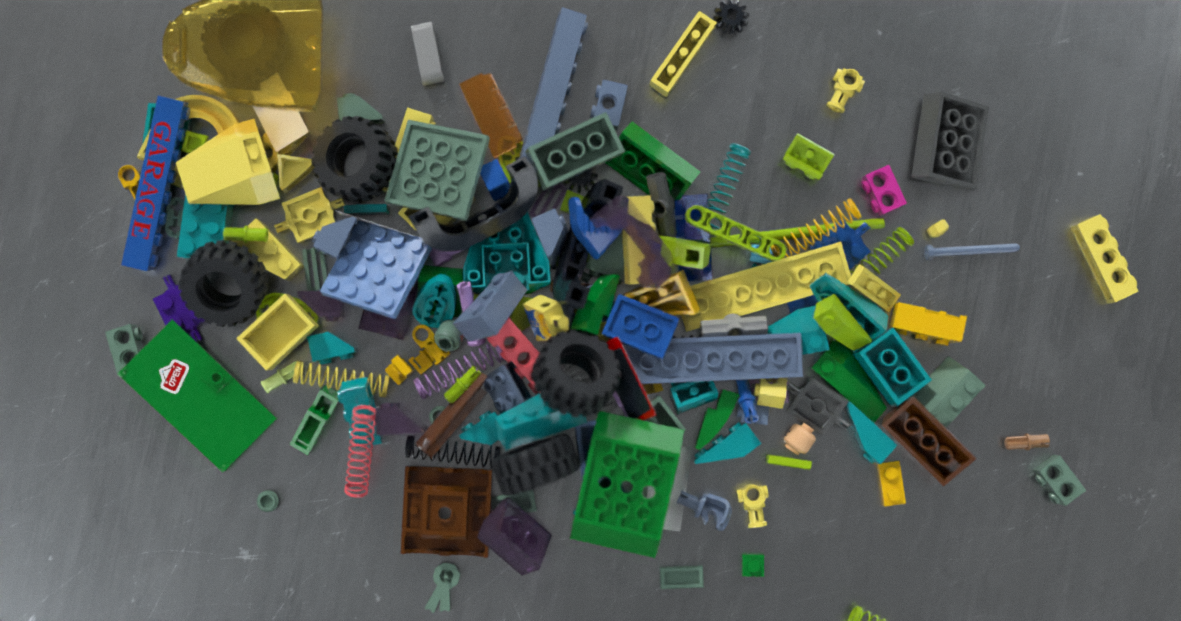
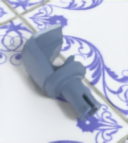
(708, 505)

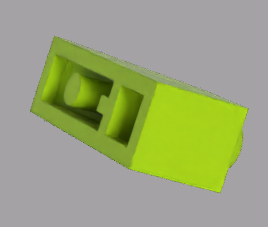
(839, 323)

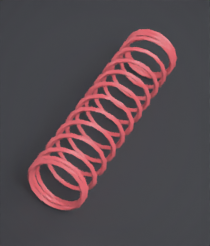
(359, 484)

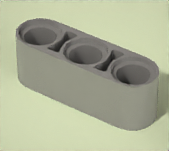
(427, 53)

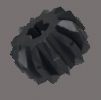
(729, 8)
(582, 182)

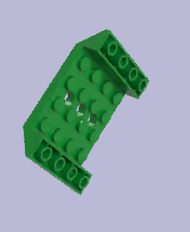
(634, 453)

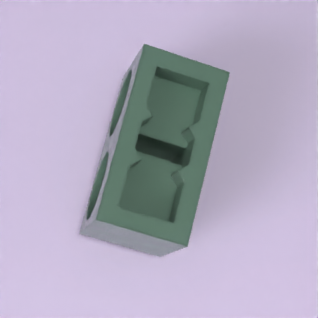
(120, 350)
(1062, 476)

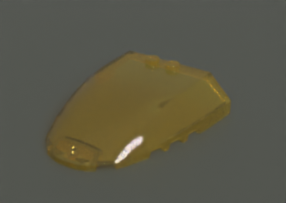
(250, 51)

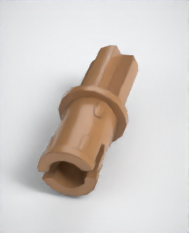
(1027, 442)

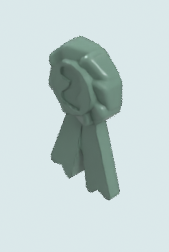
(446, 577)

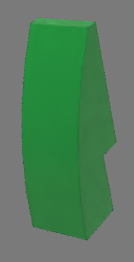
(597, 304)
(716, 418)
(315, 420)

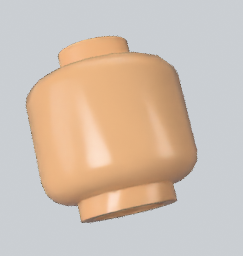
(799, 438)

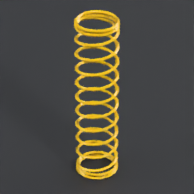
(854, 211)

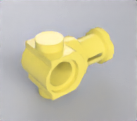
(843, 89)
(754, 505)

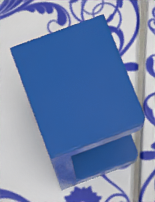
(495, 180)

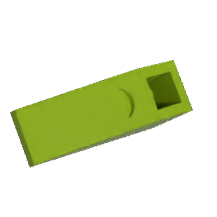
(688, 252)

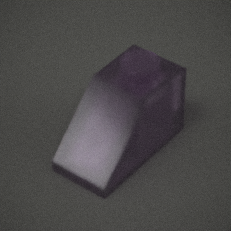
(322, 305)

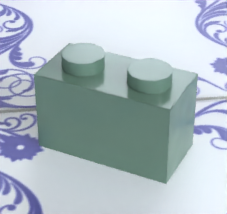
(664, 414)

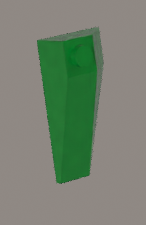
(847, 377)

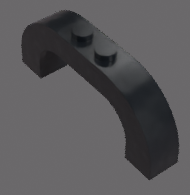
(485, 222)
(568, 274)

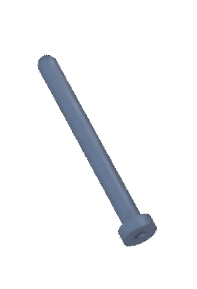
(930, 252)

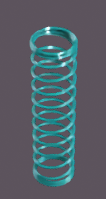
(738, 150)

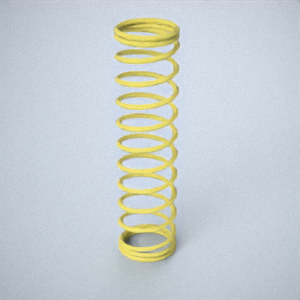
(299, 367)

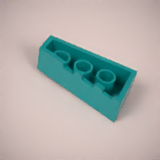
(532, 422)

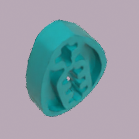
(428, 294)

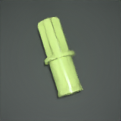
(279, 378)

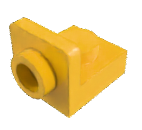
(399, 369)

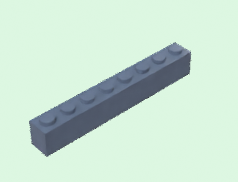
(555, 78)

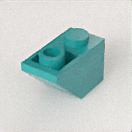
(329, 346)
(483, 431)

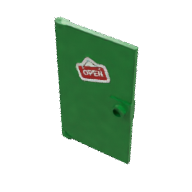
(197, 395)

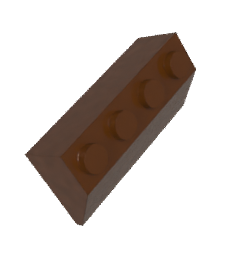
(927, 440)

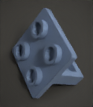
(506, 388)

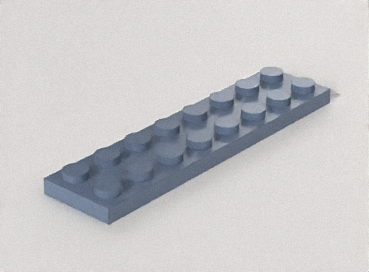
(721, 359)

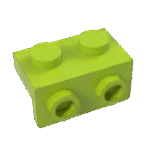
(807, 157)

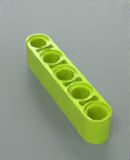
(745, 233)

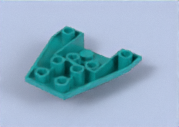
(512, 250)

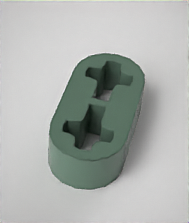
(172, 217)

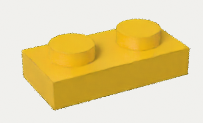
(891, 483)

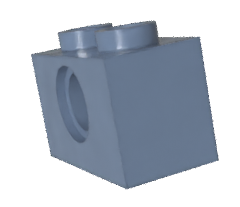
(610, 91)

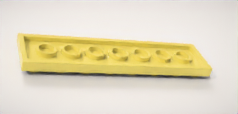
(766, 285)

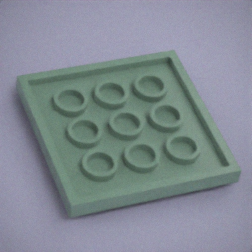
(437, 169)

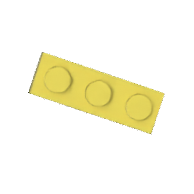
(874, 288)

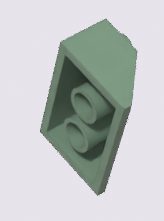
(949, 390)

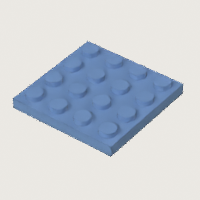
(376, 269)

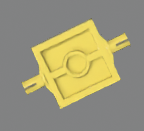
(308, 214)

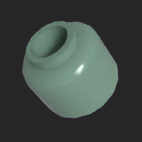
(448, 336)

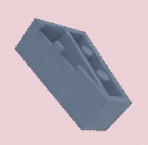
(491, 307)

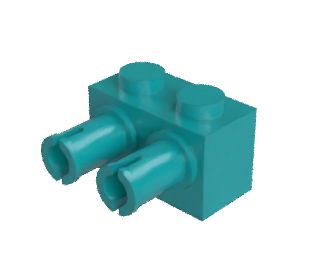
(692, 395)

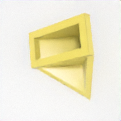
(292, 171)

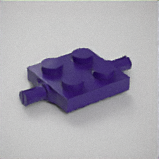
(172, 307)

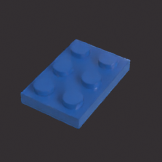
(641, 326)

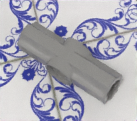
(734, 326)

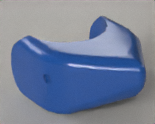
(593, 239)

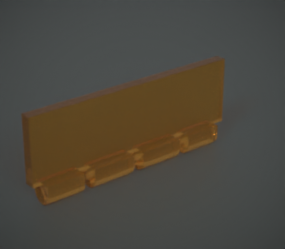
(486, 111)

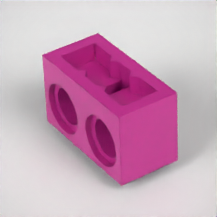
(889, 188)

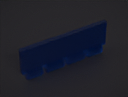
(693, 233)

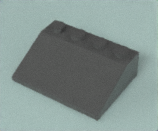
(950, 140)

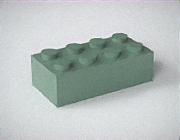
(574, 151)

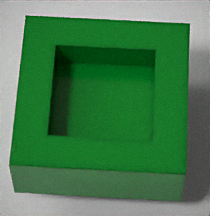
(753, 565)

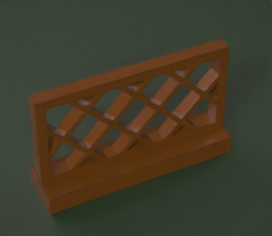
(451, 418)

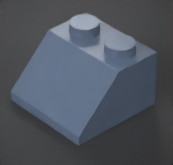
(552, 234)
(334, 237)

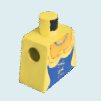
(545, 317)

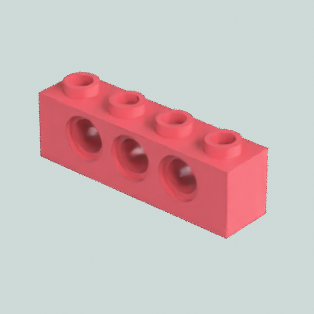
(511, 352)

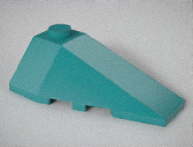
(865, 311)
(802, 321)

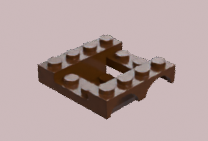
(438, 487)

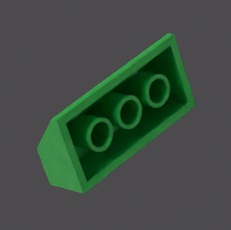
(648, 156)

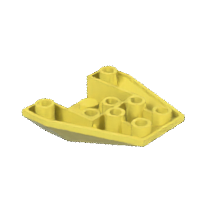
(229, 169)

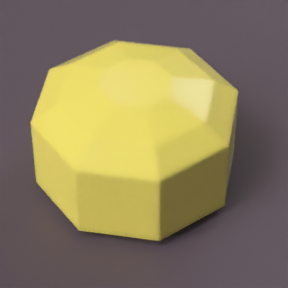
(938, 229)

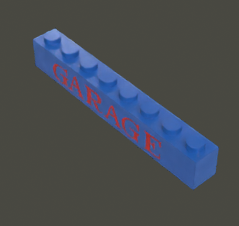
(155, 183)

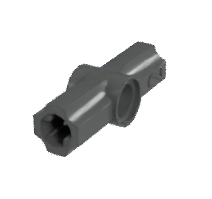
(660, 195)

